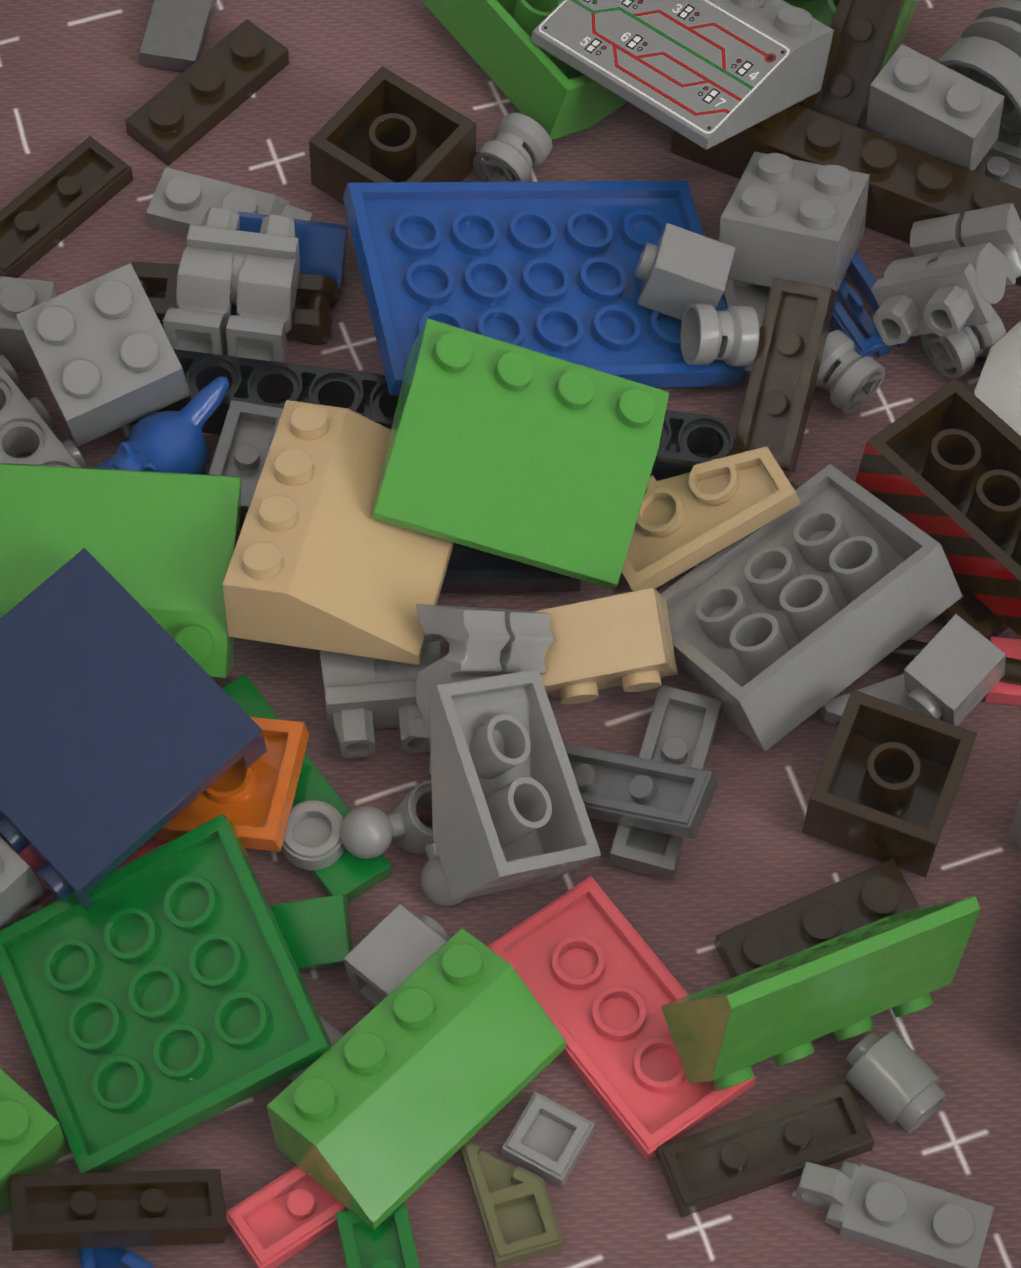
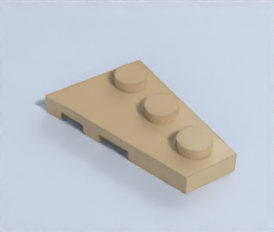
(703, 513)

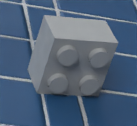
(794, 221)
(104, 354)

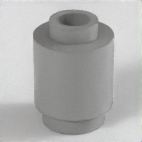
(895, 1080)

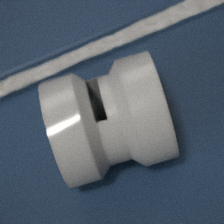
(517, 148)
(719, 335)
(958, 352)
(847, 374)

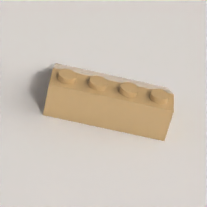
(312, 557)

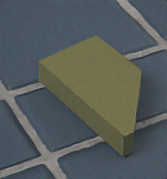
(511, 1208)

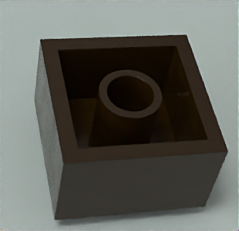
(390, 136)
(888, 782)

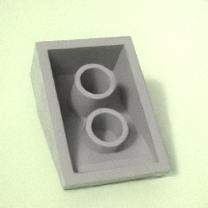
(503, 787)

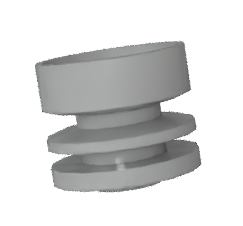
(992, 57)

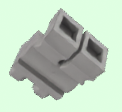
(237, 269)
(954, 274)
(480, 646)
(370, 696)

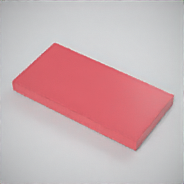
(606, 1002)

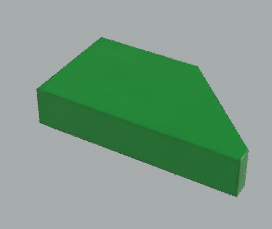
(316, 931)

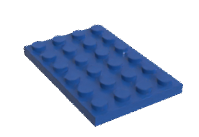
(526, 268)

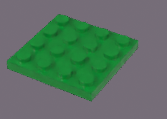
(159, 997)

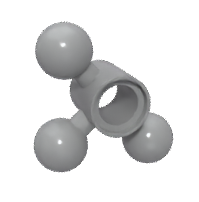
(369, 832)

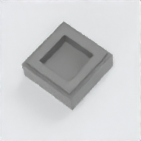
(548, 1139)

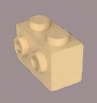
(608, 645)

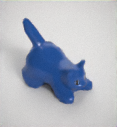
(171, 438)

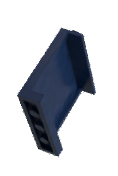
(102, 727)

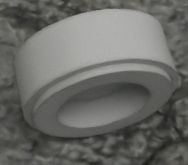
(313, 835)

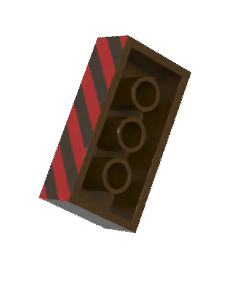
(958, 480)

